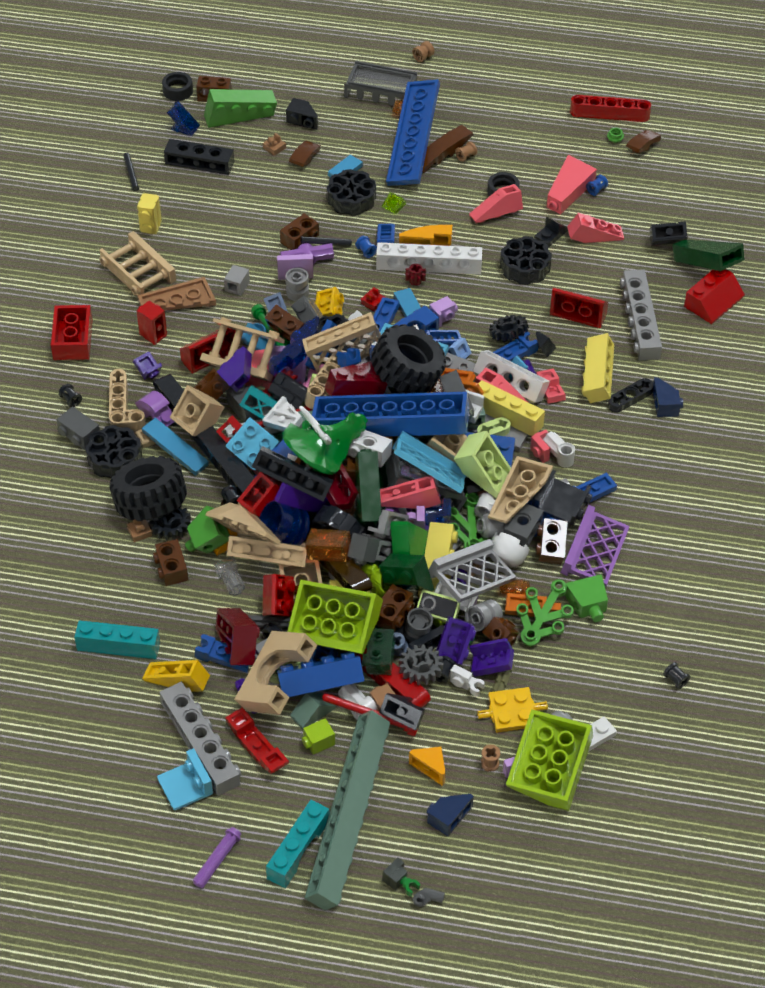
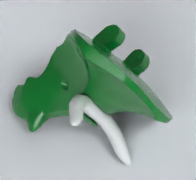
(324, 445)

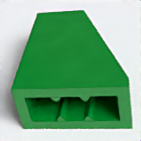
(408, 538)

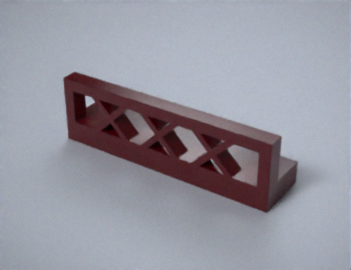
(338, 491)

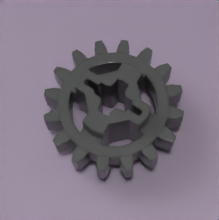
(421, 664)

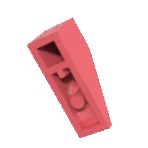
(411, 494)

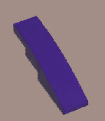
(296, 498)

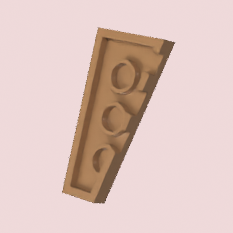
(183, 295)

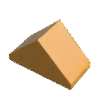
(429, 762)

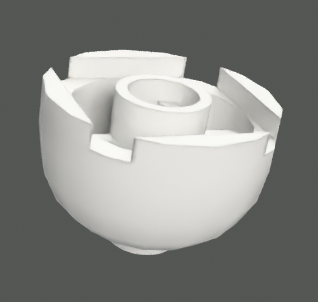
(509, 549)

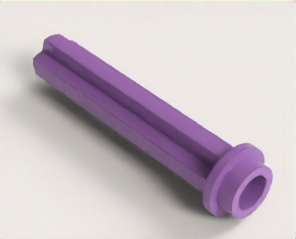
(215, 859)

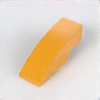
(428, 235)

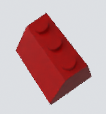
(714, 295)
(578, 307)
(192, 352)

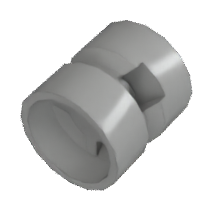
(297, 283)
(482, 613)

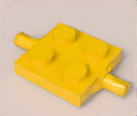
(510, 709)

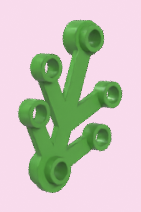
(469, 525)
(543, 615)

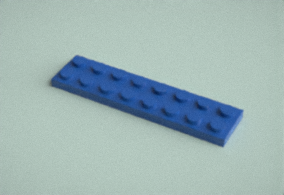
(413, 133)

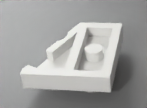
(282, 415)

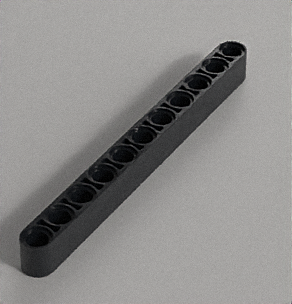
(209, 440)

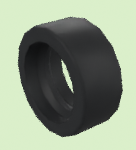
(180, 93)
(501, 178)

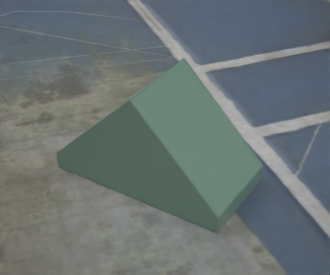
(311, 709)

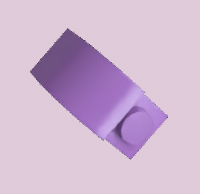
(155, 405)

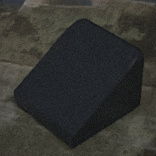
(545, 343)

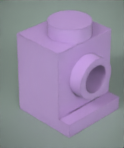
(444, 309)

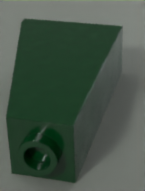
(708, 253)
(367, 483)

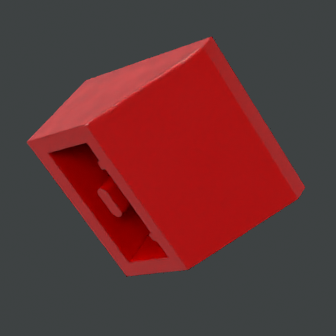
(259, 493)
(278, 595)

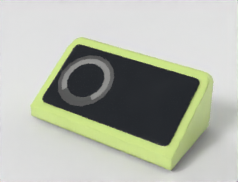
(439, 605)

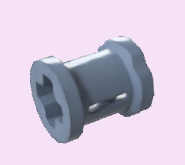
(399, 638)

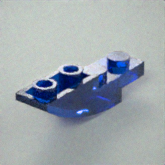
(294, 352)

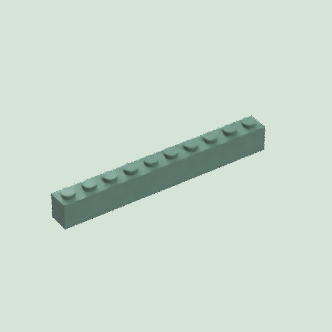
(347, 811)

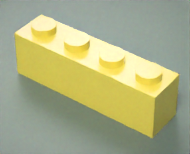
(598, 368)
(519, 412)
(439, 543)

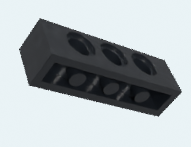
(199, 156)
(292, 473)

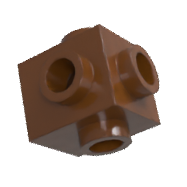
(500, 629)

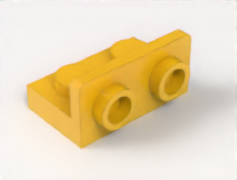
(330, 301)

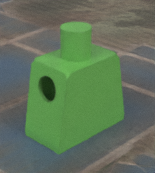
(206, 533)
(588, 597)

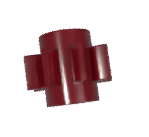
(415, 274)

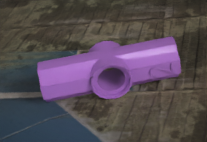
(319, 252)

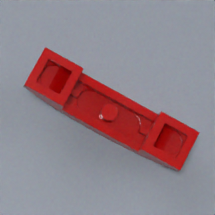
(254, 741)

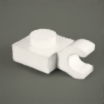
(464, 679)

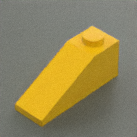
(172, 672)

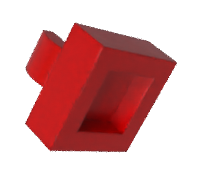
(372, 299)

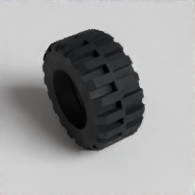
(408, 359)
(148, 488)

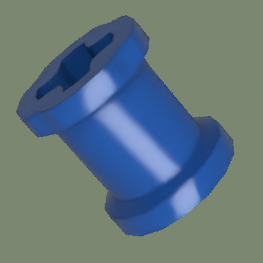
(597, 185)
(366, 246)

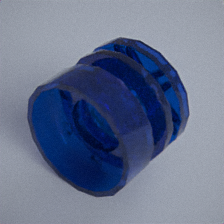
(286, 522)

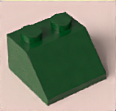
(407, 572)

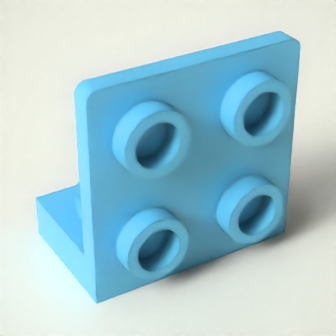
(249, 440)
(187, 782)

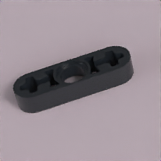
(626, 401)

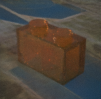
(328, 545)

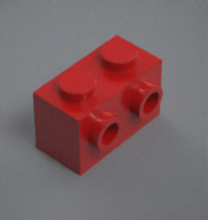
(152, 322)

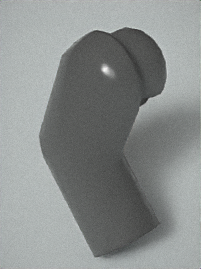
(427, 895)

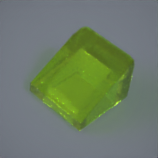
(394, 203)

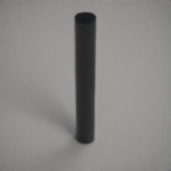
(131, 172)
(317, 240)

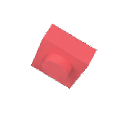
(539, 447)

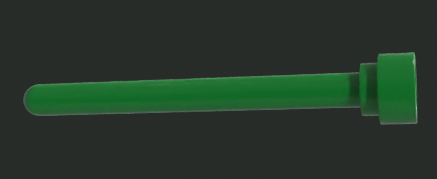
(259, 313)

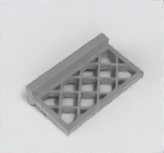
(463, 559)

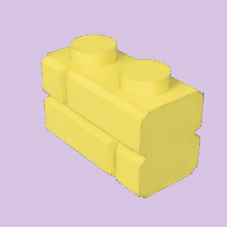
(149, 213)

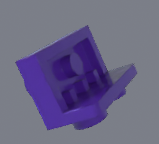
(456, 639)
(491, 657)

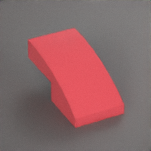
(554, 391)

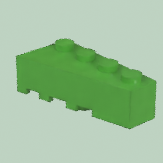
(236, 106)

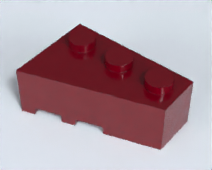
(354, 380)
(238, 633)

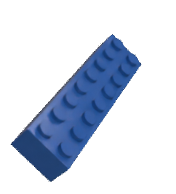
(392, 413)

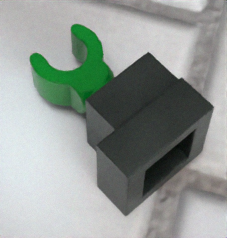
(396, 875)

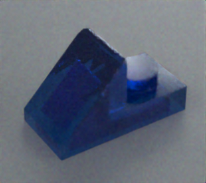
(183, 119)
(439, 514)

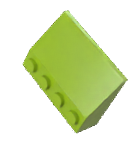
(335, 615)
(550, 759)

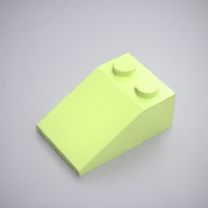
(483, 462)

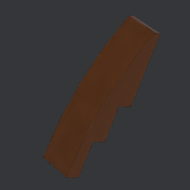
(446, 146)

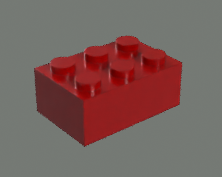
(71, 332)

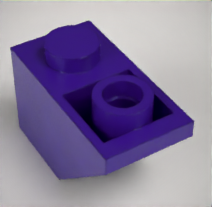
(237, 369)

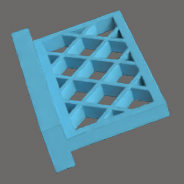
(429, 461)

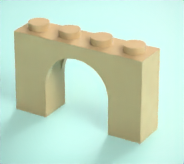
(278, 649)

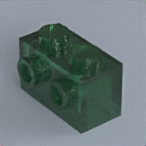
(380, 652)

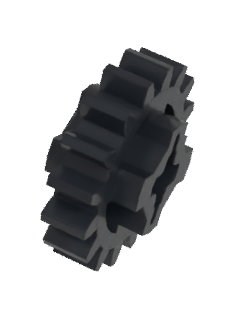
(508, 328)
(172, 524)

